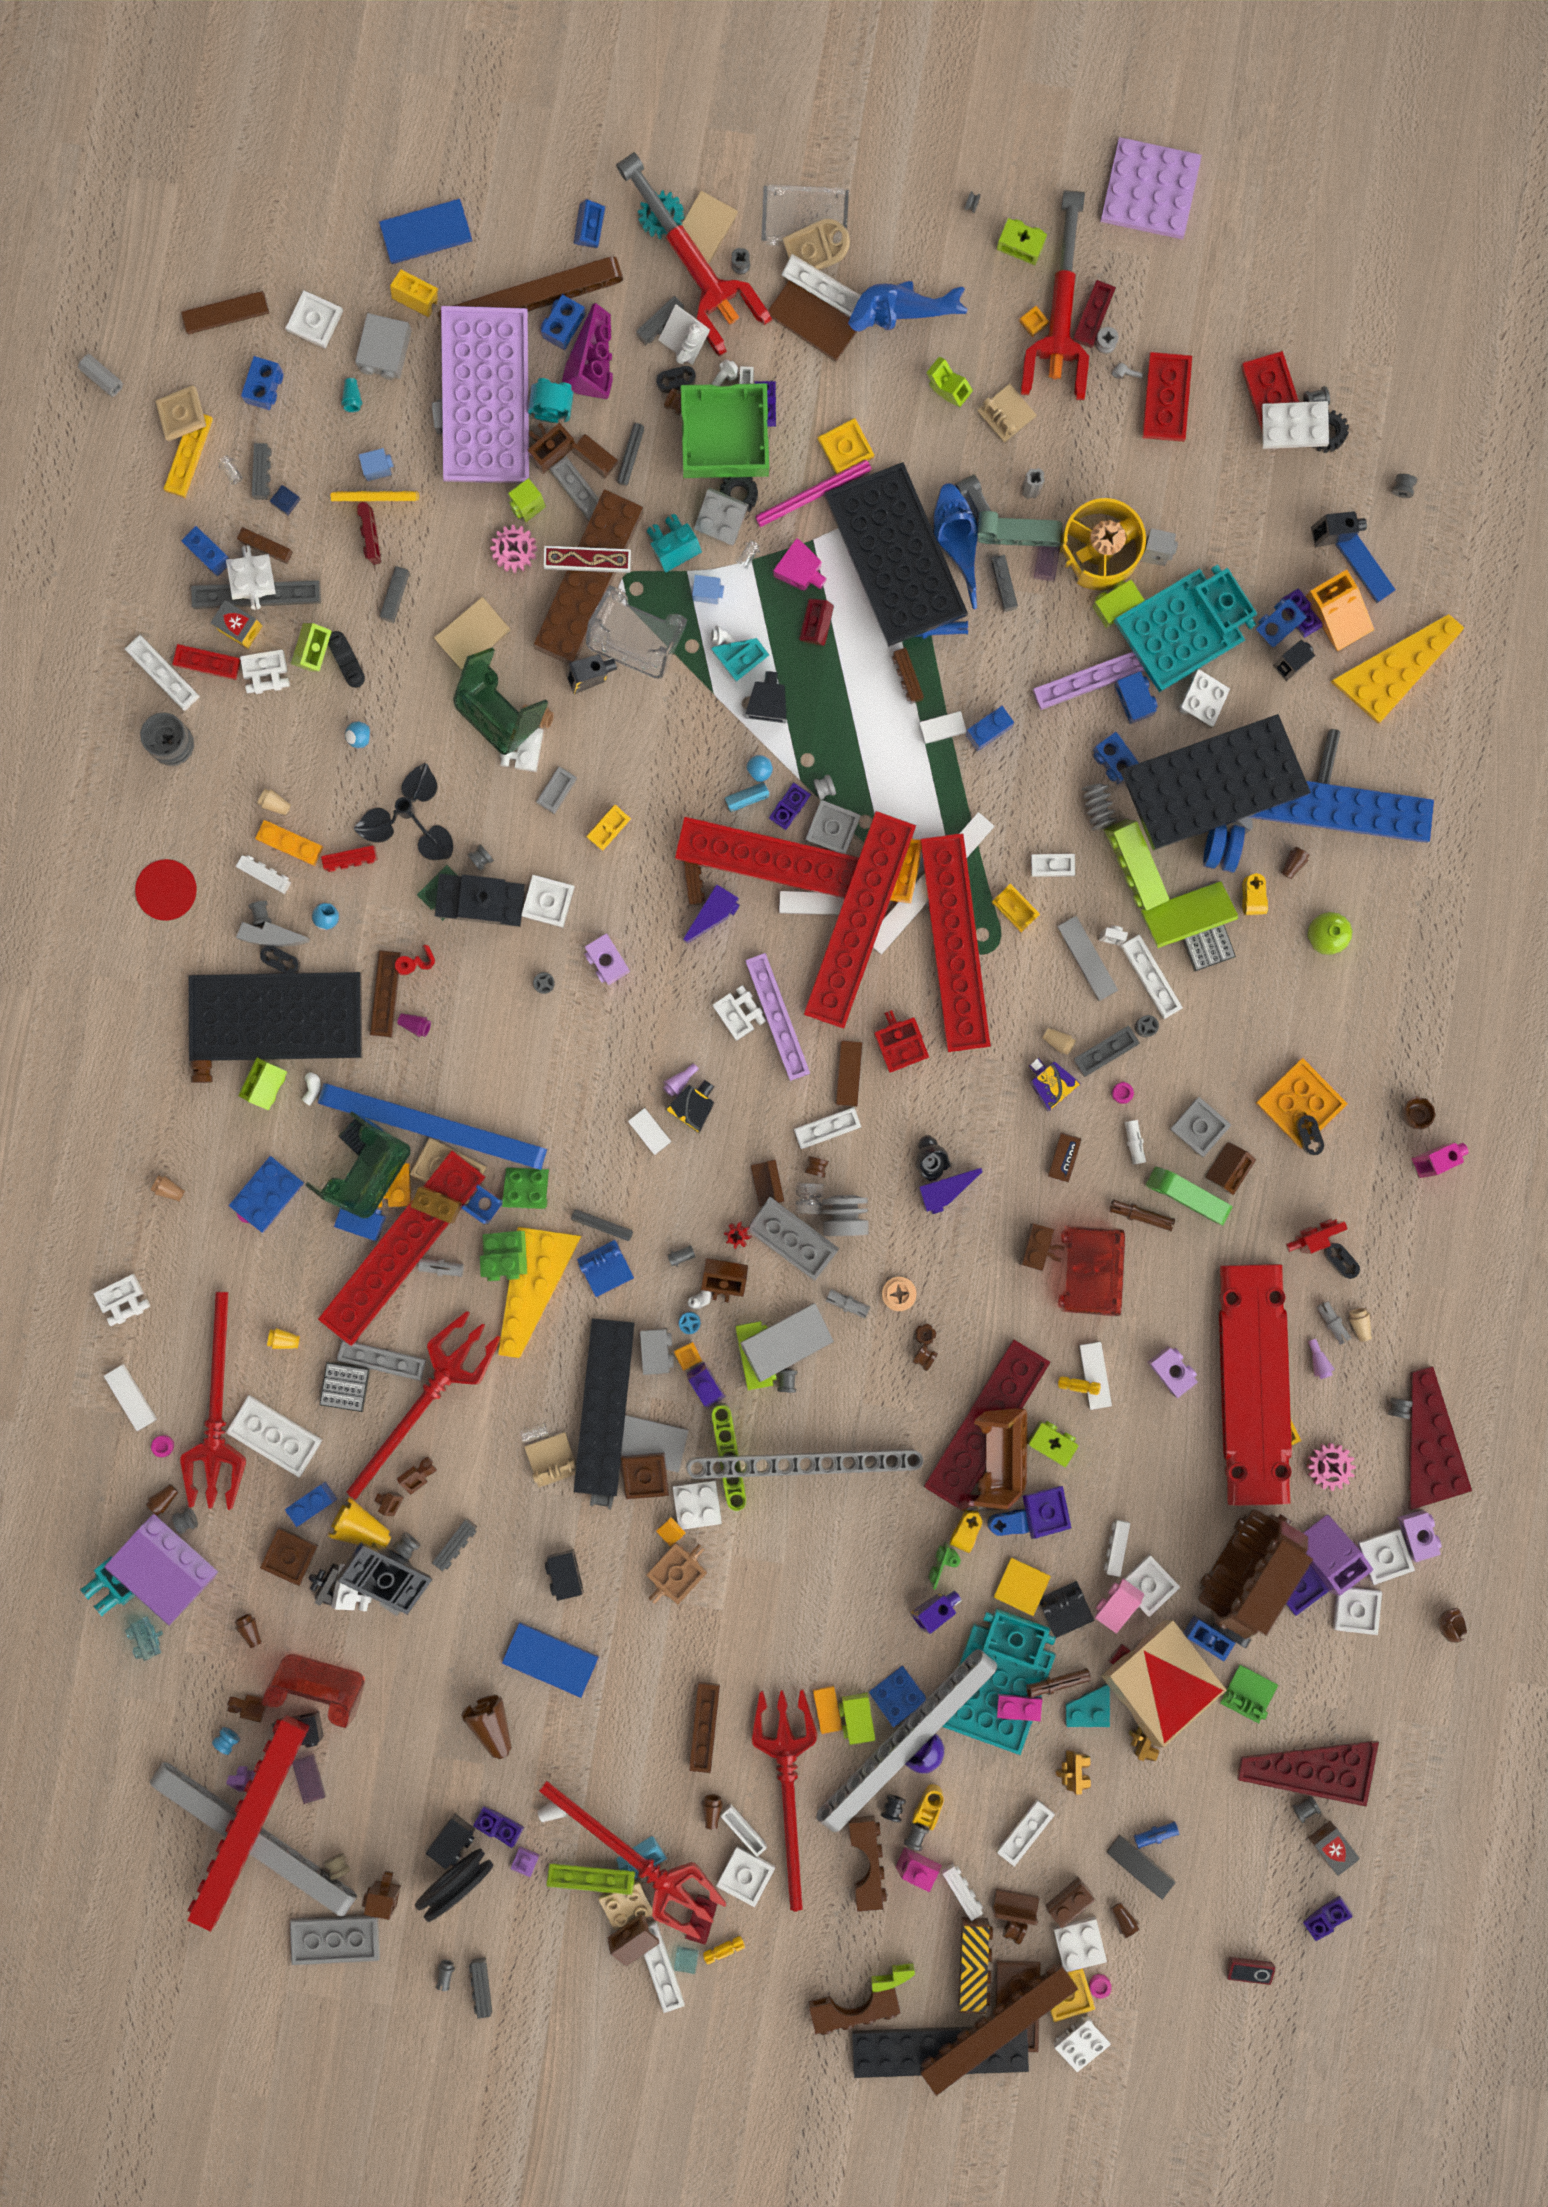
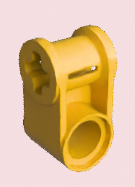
(1254, 898)
(966, 1534)
(927, 1810)

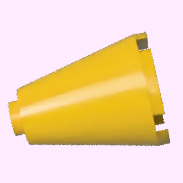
(356, 1525)

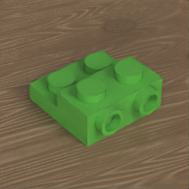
(503, 1255)

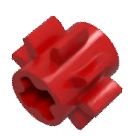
(732, 1238)

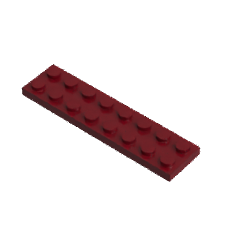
(966, 1453)

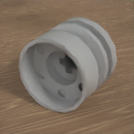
(845, 1216)

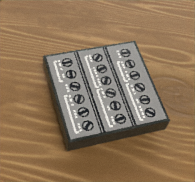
(1209, 948)
(344, 1386)

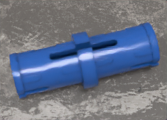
(1143, 1839)

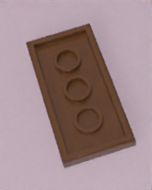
(812, 320)
(1012, 1977)

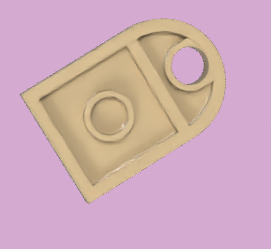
(816, 244)

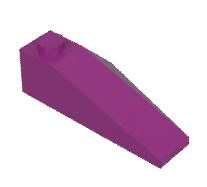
(589, 360)

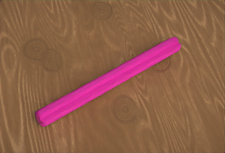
(813, 493)

